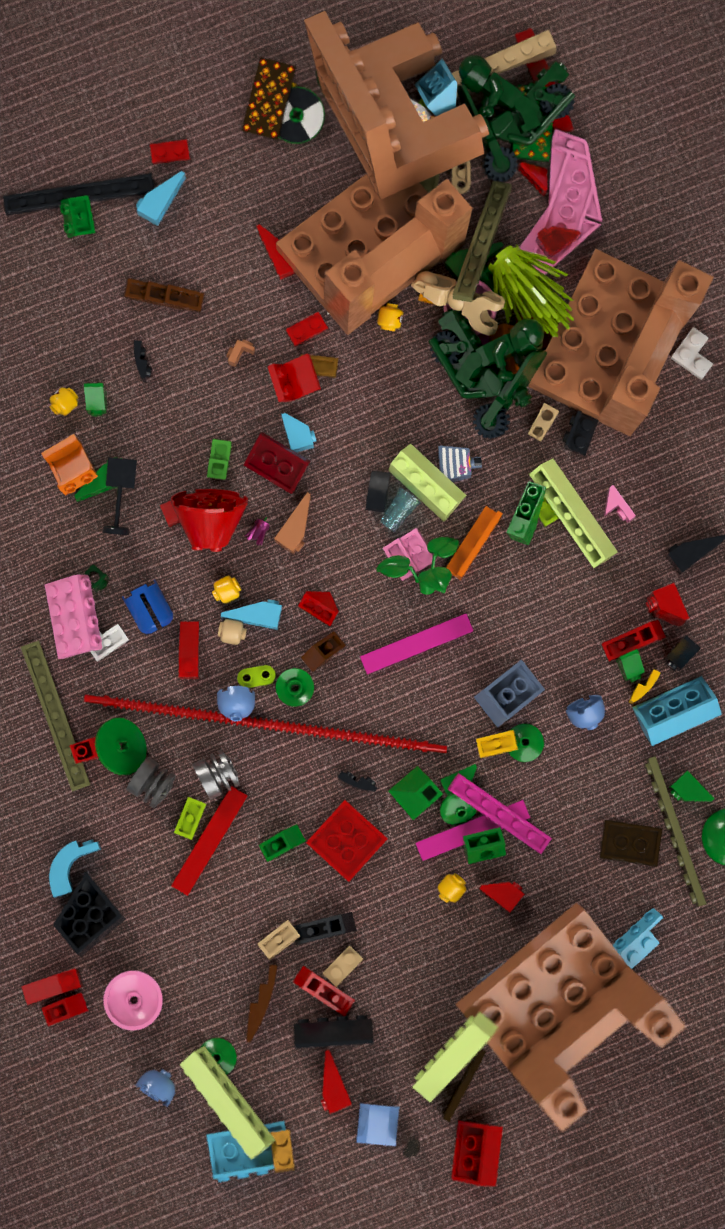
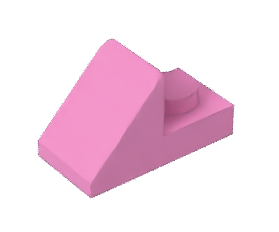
(614, 501)

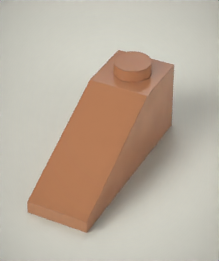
(293, 531)

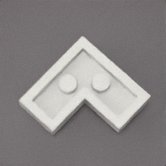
(688, 355)
(110, 641)

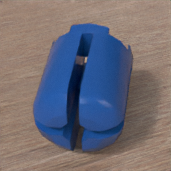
(140, 613)

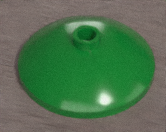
(714, 837)

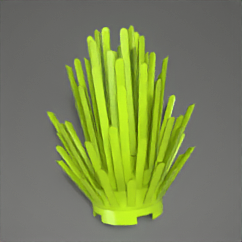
(524, 286)

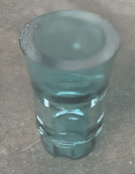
(399, 510)

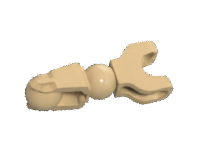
(440, 292)

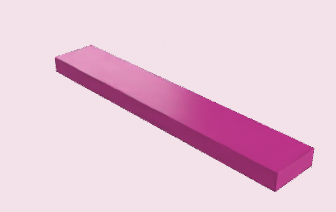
(416, 644)
(499, 813)
(454, 837)

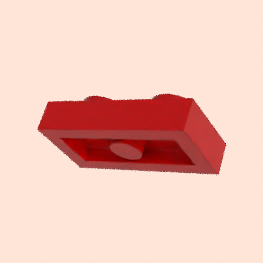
(169, 151)
(306, 329)

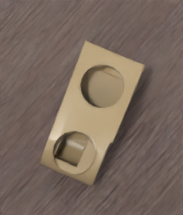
(543, 422)

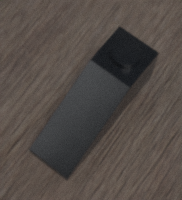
(690, 552)
(681, 653)
(325, 928)

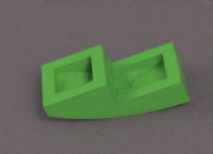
(219, 459)

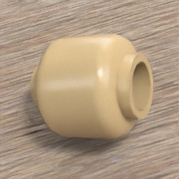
(232, 631)

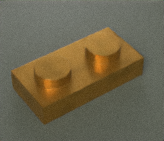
(282, 1151)

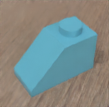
(298, 434)

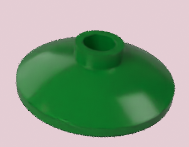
(294, 677)
(535, 746)
(451, 808)
(224, 1050)

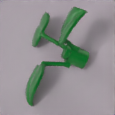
(433, 579)

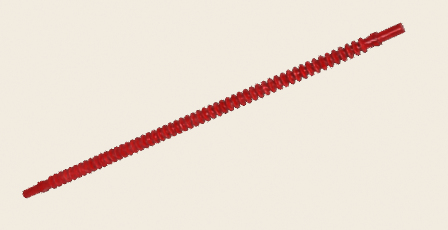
(108, 701)

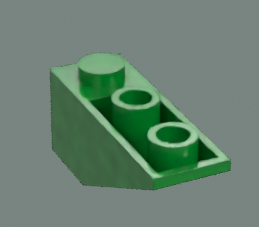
(527, 514)

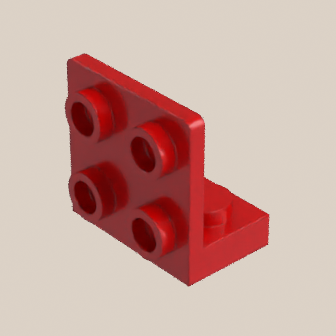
(294, 378)

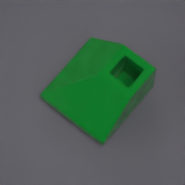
(415, 792)

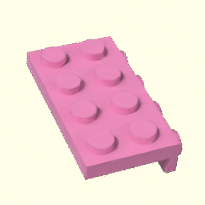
(73, 616)

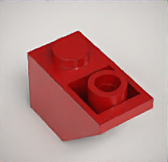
(84, 750)

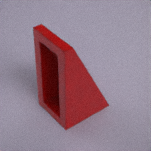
(169, 514)

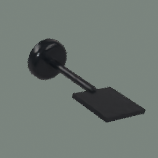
(120, 474)

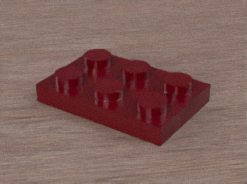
(276, 463)

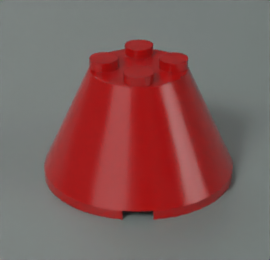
(209, 516)

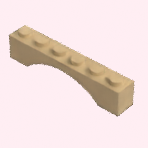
(525, 52)

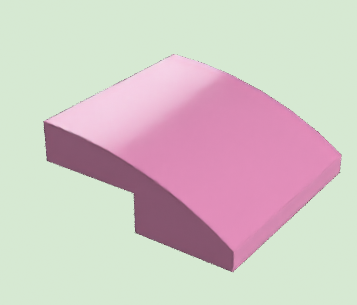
(413, 547)

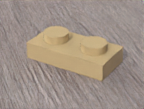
(278, 940)
(342, 966)

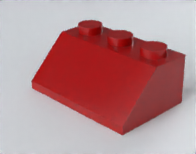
(667, 605)
(477, 1153)

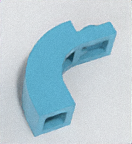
(61, 865)

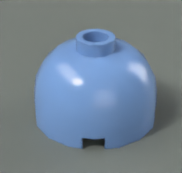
(236, 702)
(586, 713)
(157, 1086)

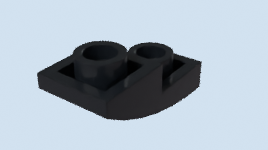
(142, 365)
(378, 491)
(363, 784)

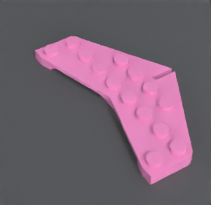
(570, 195)

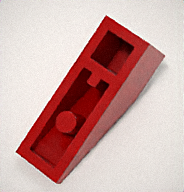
(269, 240)
(634, 639)
(189, 650)
(52, 986)
(323, 991)
(334, 1091)

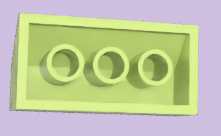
(426, 482)

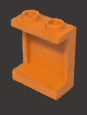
(70, 464)

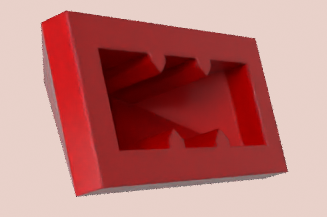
(535, 175)
(320, 606)

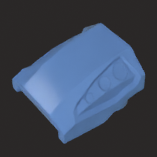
(377, 1124)

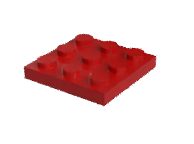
(346, 840)

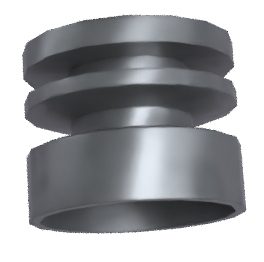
(216, 774)
(151, 782)

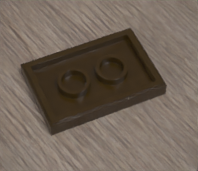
(630, 843)

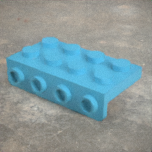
(230, 1159)

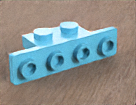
(638, 939)

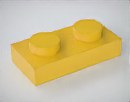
(497, 744)

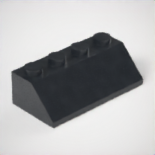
(333, 1033)

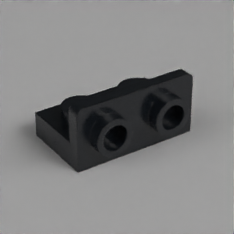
(580, 434)

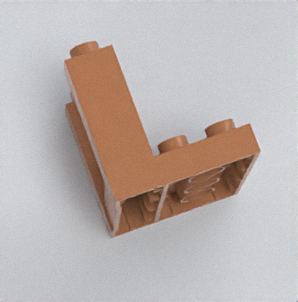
(377, 112)
(370, 249)
(618, 339)
(559, 1004)

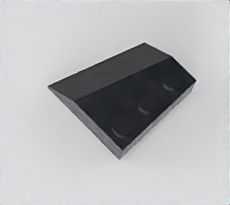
(87, 916)

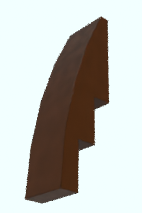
(163, 295)
(258, 1010)

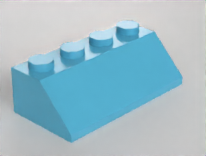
(438, 89)
(677, 710)

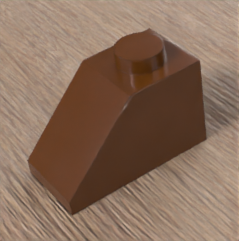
(323, 651)

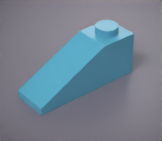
(159, 199)
(259, 614)

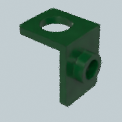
(103, 578)

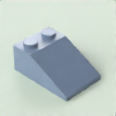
(509, 693)

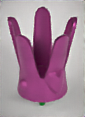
(258, 530)

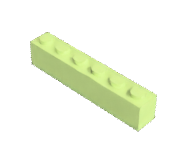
(573, 513)
(455, 1056)
(227, 1102)

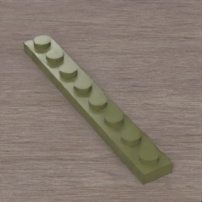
(482, 241)
(54, 714)
(677, 839)

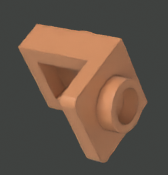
(235, 353)

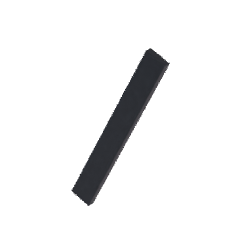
(97, 192)

